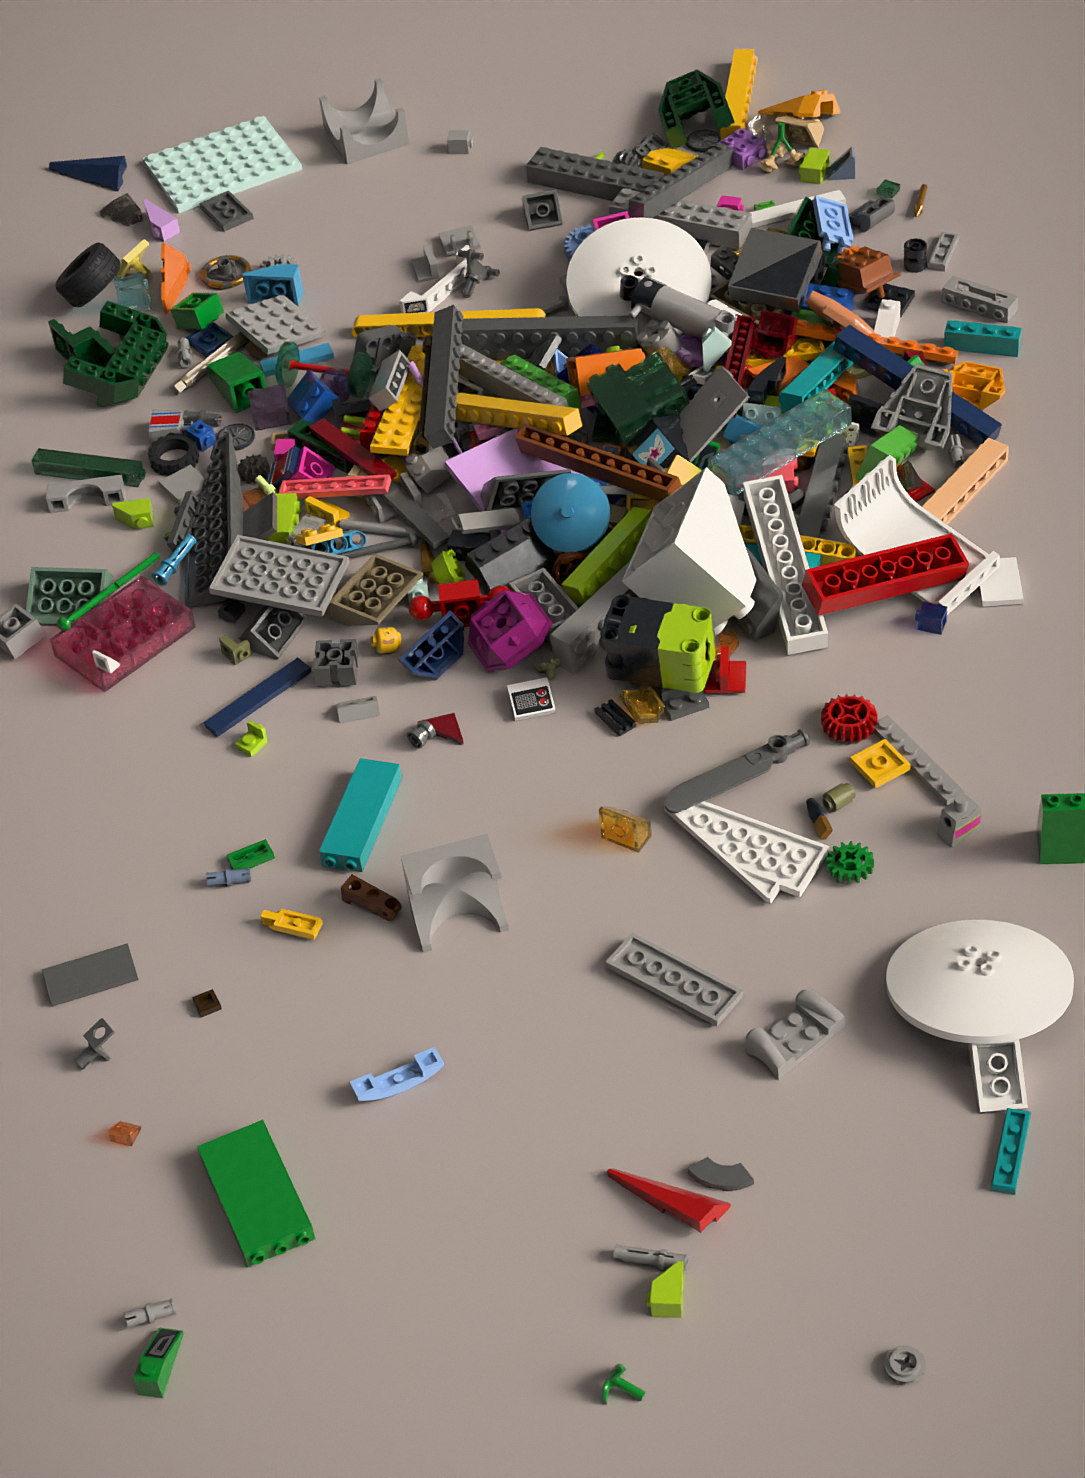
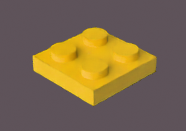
(324, 533)
(880, 763)

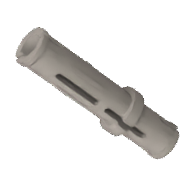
(651, 1257)

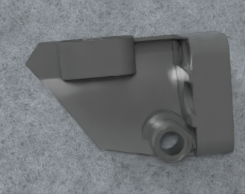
(383, 343)

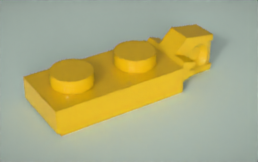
(292, 923)

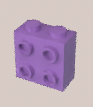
(746, 148)

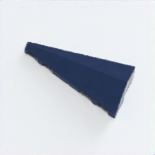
(105, 170)

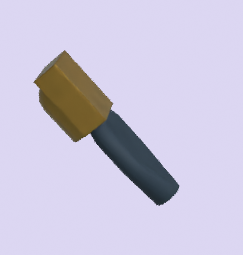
(818, 819)

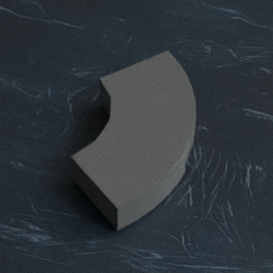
(720, 1176)

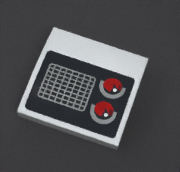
(531, 699)

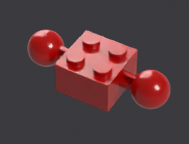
(458, 597)

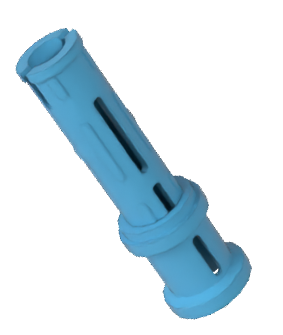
(170, 565)

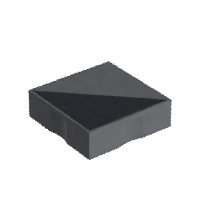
(775, 270)

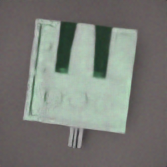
(637, 396)

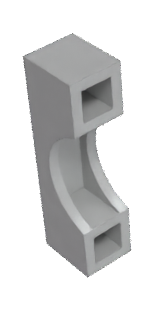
(65, 494)

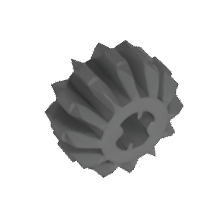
(627, 158)

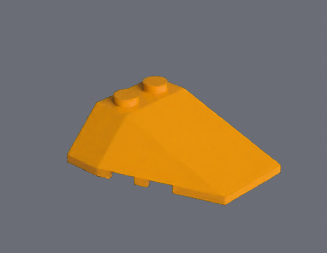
(806, 105)
(977, 383)

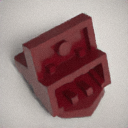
(774, 334)

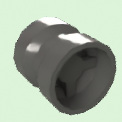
(419, 735)

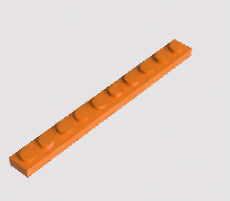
(893, 344)

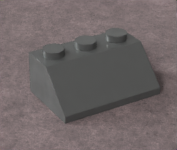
(273, 630)

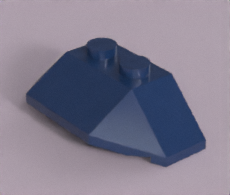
(436, 649)

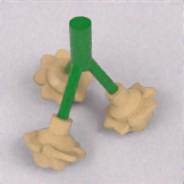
(777, 149)

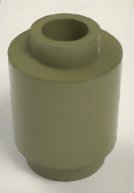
(838, 797)

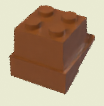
(866, 271)

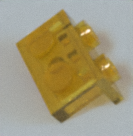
(643, 704)

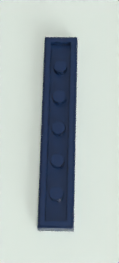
(257, 697)

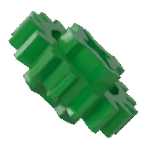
(850, 862)

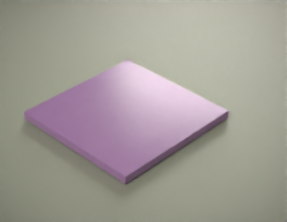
(493, 459)

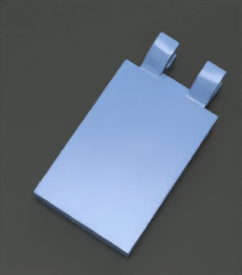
(832, 223)

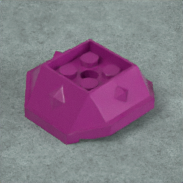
(507, 629)

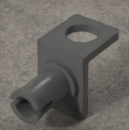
(94, 1048)

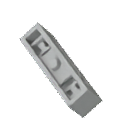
(980, 299)

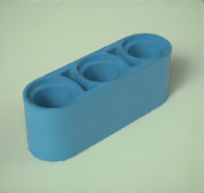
(347, 544)

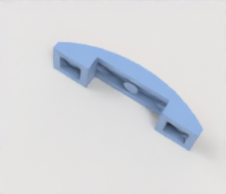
(399, 1079)

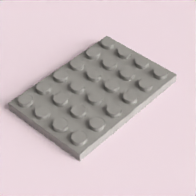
(279, 575)

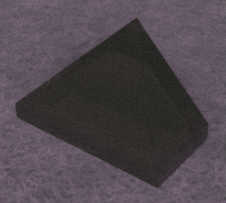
(908, 477)

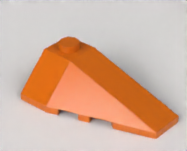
(174, 275)

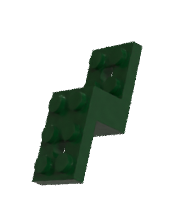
(83, 345)

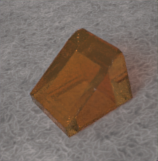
(124, 1133)

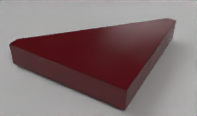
(446, 727)

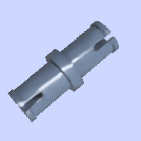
(228, 877)

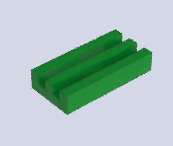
(250, 857)

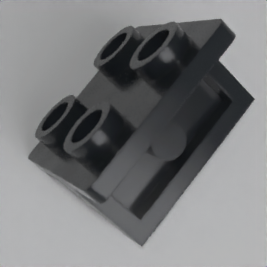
(864, 412)

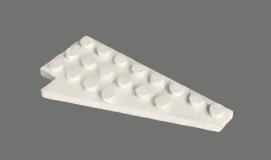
(755, 851)

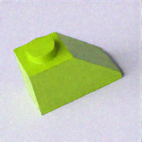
(134, 513)
(667, 1293)

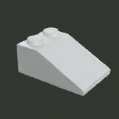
(998, 1076)

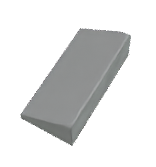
(358, 709)

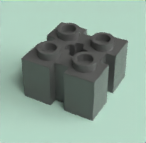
(336, 662)

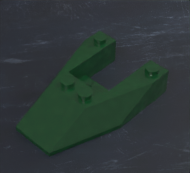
(688, 96)

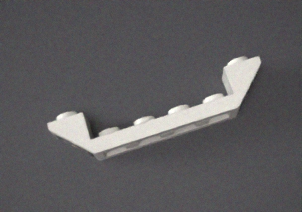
(434, 296)

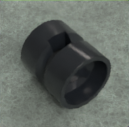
(915, 255)

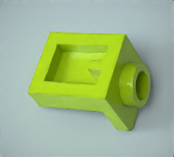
(252, 740)

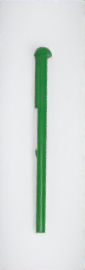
(65, 623)

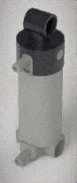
(681, 310)

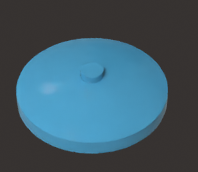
(570, 513)

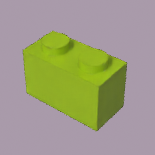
(814, 165)

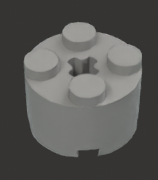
(657, 335)

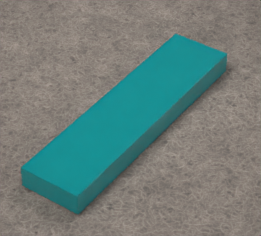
(1010, 1151)

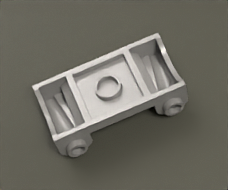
(796, 1034)

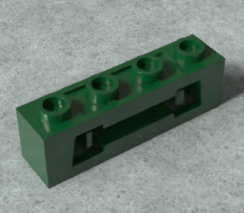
(301, 433)

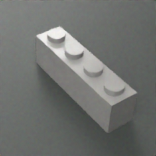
(389, 381)

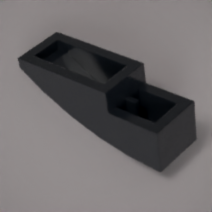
(767, 382)

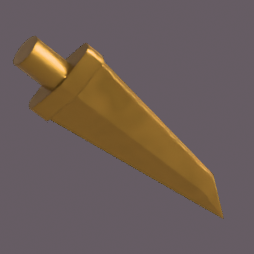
(426, 560)

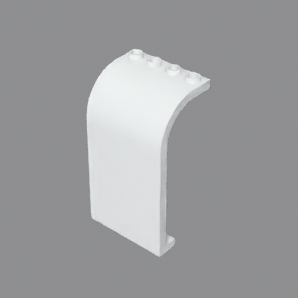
(883, 516)

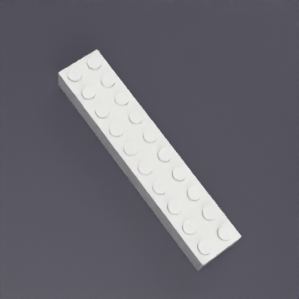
(784, 562)

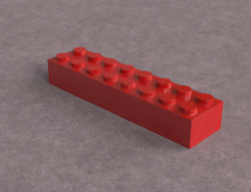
(885, 574)

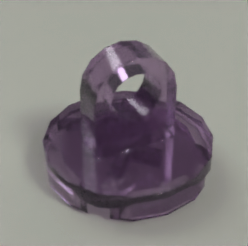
(338, 382)

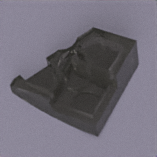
(123, 210)

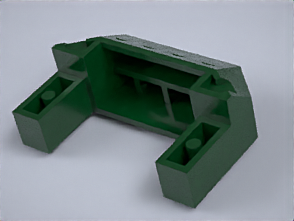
(130, 364)

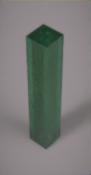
(86, 466)

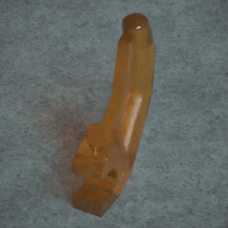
(730, 640)

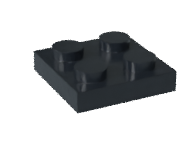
(893, 293)

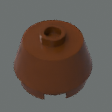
(565, 565)

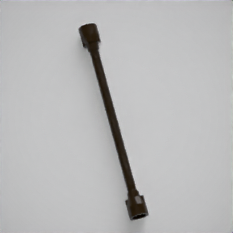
(421, 445)

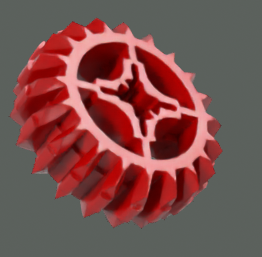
(848, 723)

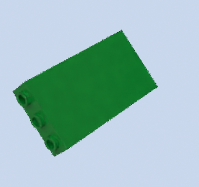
(256, 1193)

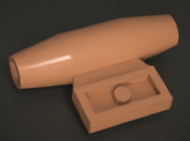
(835, 313)

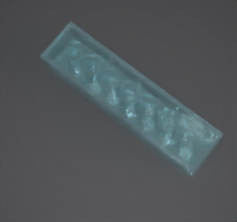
(781, 441)

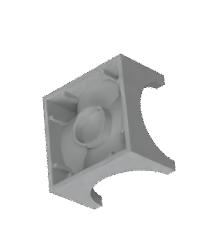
(367, 129)
(452, 883)

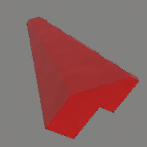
(688, 1206)

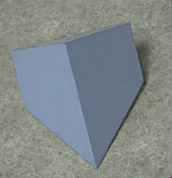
(843, 167)

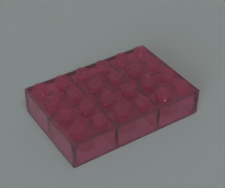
(125, 627)

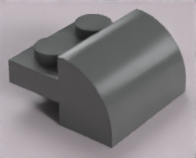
(872, 213)

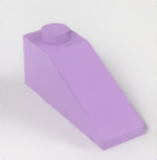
(162, 223)

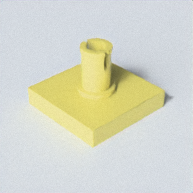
(132, 260)

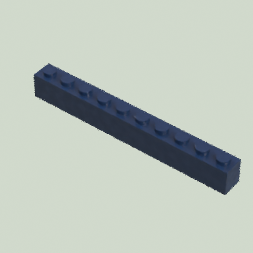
(893, 369)

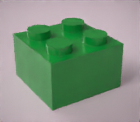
(197, 311)

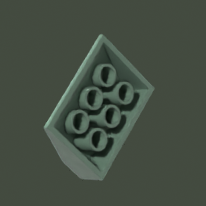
(62, 591)

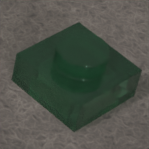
(888, 189)

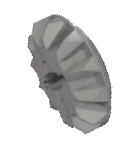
(899, 1356)

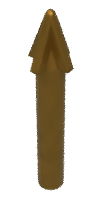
(919, 205)

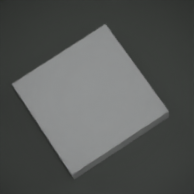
(183, 481)

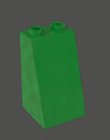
(234, 378)
(1061, 828)

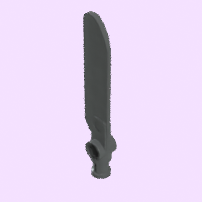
(734, 772)

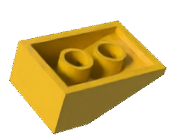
(666, 160)

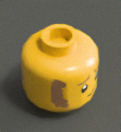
(386, 640)

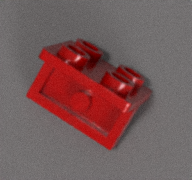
(726, 675)

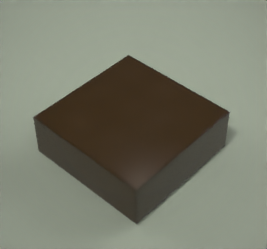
(206, 1003)

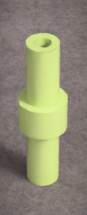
(268, 488)

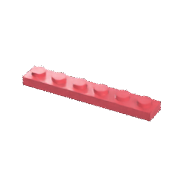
(337, 486)

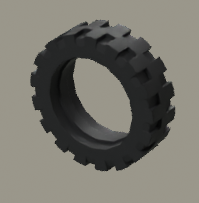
(169, 443)

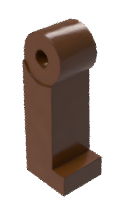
(370, 898)

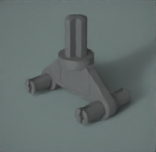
(476, 270)

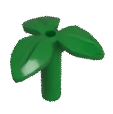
(614, 1380)

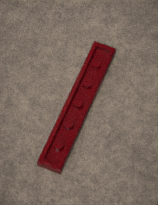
(350, 449)

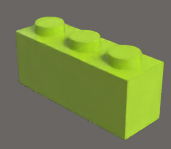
(287, 516)

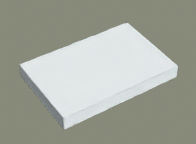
(1003, 585)

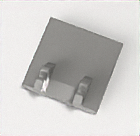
(458, 238)

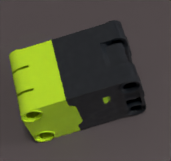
(658, 643)

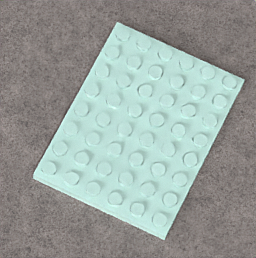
(221, 163)

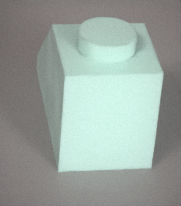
(713, 346)

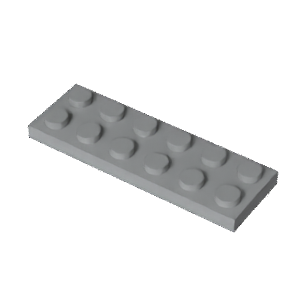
(674, 979)

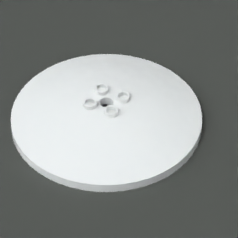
(628, 247)
(1010, 996)

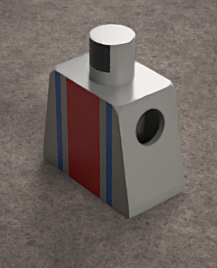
(166, 422)

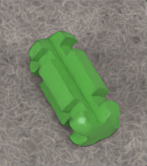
(764, 205)

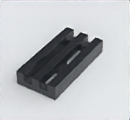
(618, 716)

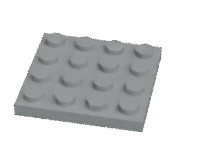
(275, 322)

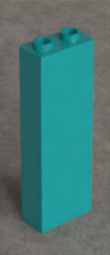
(360, 815)

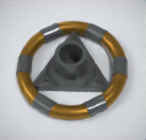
(225, 272)

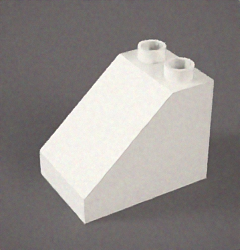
(694, 553)

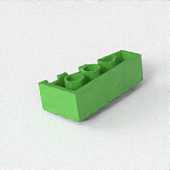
(897, 443)

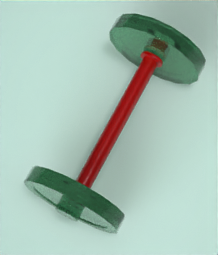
(289, 364)

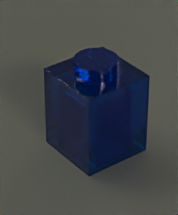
(931, 617)

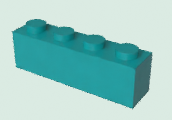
(983, 338)

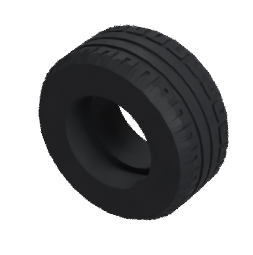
(88, 275)

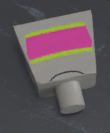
(959, 820)

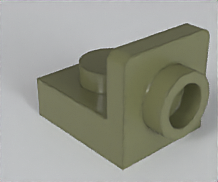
(234, 651)

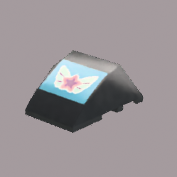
(659, 440)

